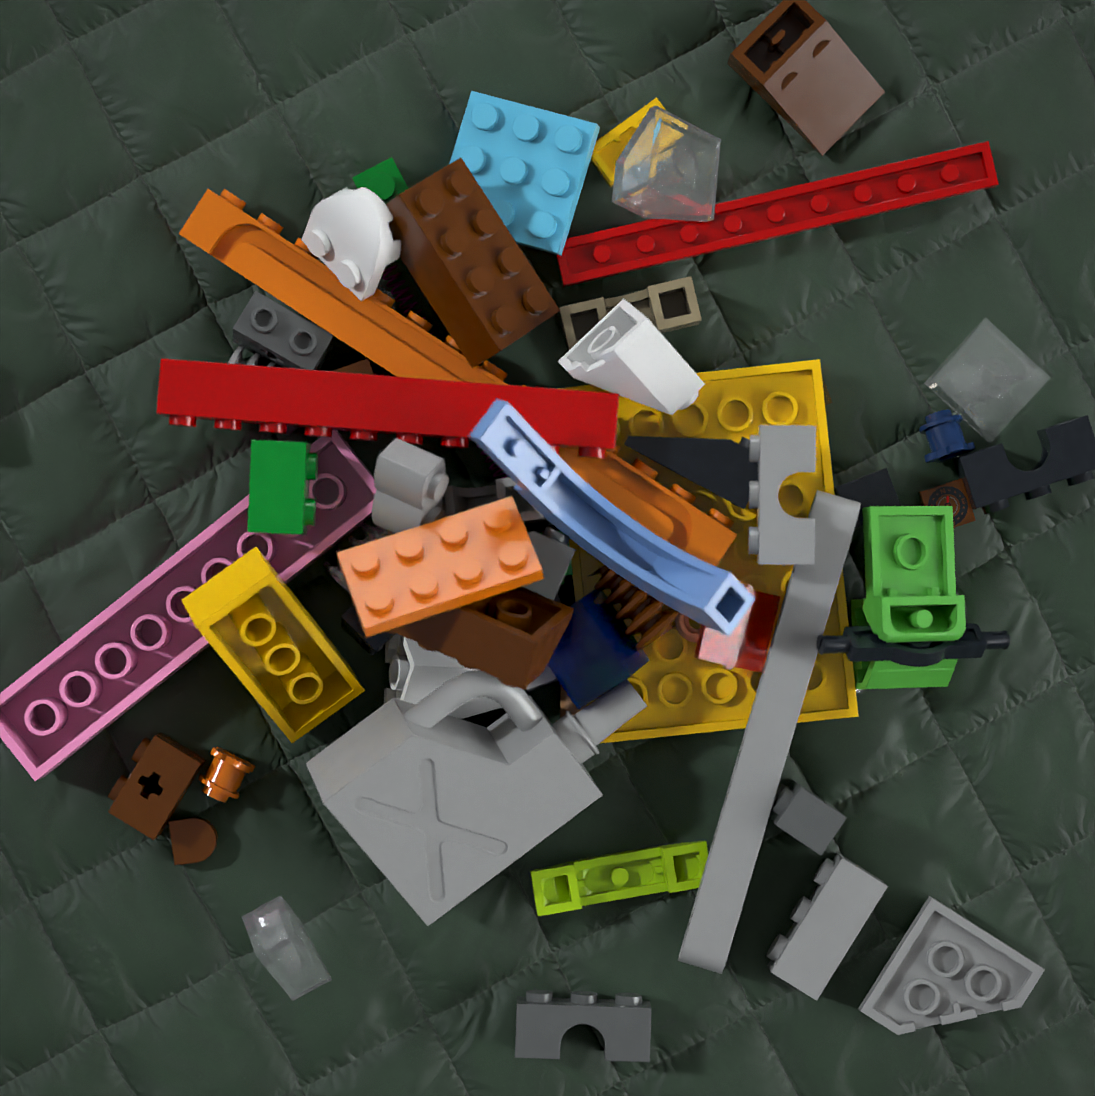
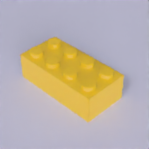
(272, 644)

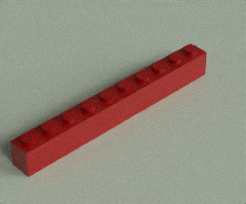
(377, 405)

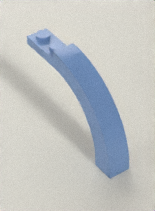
(606, 532)

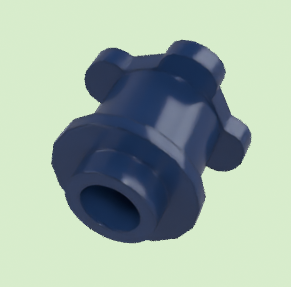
(944, 437)

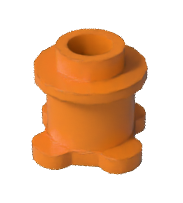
(224, 775)

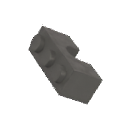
(621, 1021)

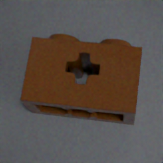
(177, 769)

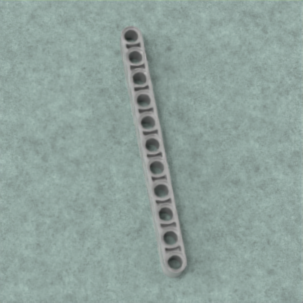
(768, 737)

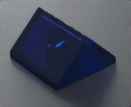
(594, 651)

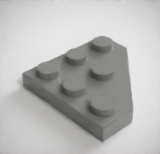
(947, 974)

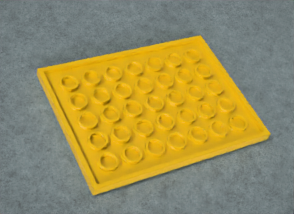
(693, 693)

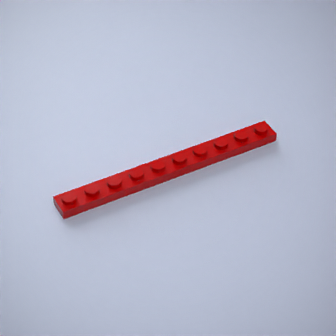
(779, 213)

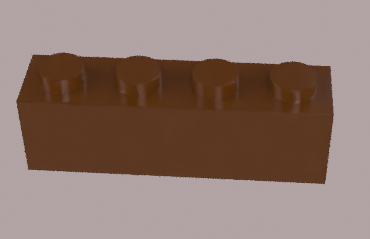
(499, 635)

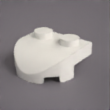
(353, 238)

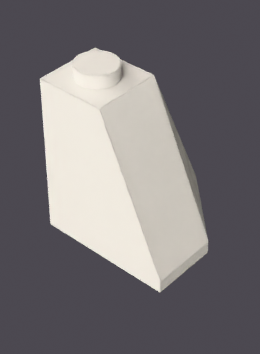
(633, 360)
(419, 672)

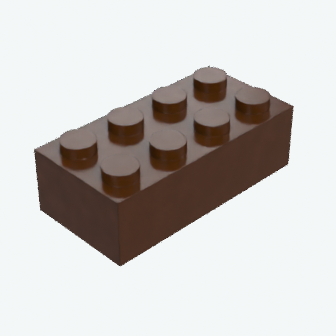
(468, 263)

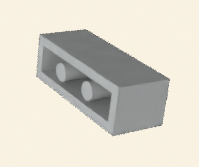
(825, 925)

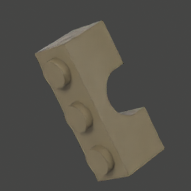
(666, 305)

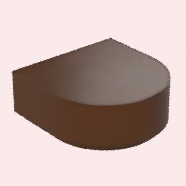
(192, 839)

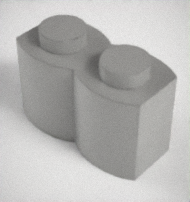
(408, 487)

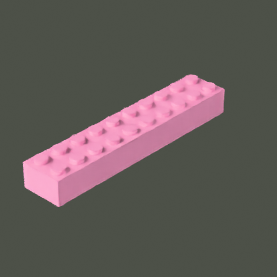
(148, 629)

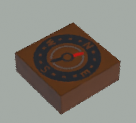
(953, 495)

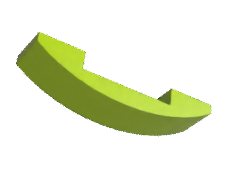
(618, 876)

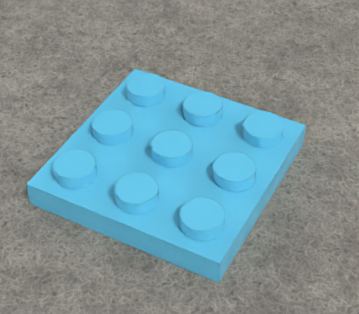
(527, 166)

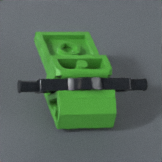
(911, 619)

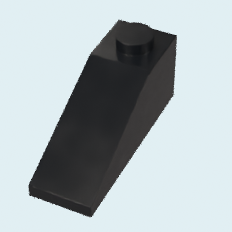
(710, 463)

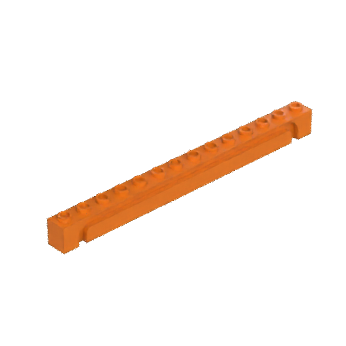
(408, 350)

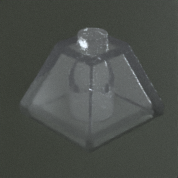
(668, 170)
(987, 380)

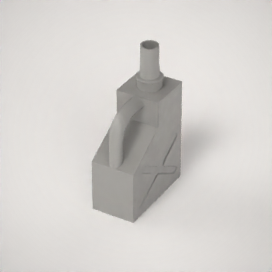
(458, 800)

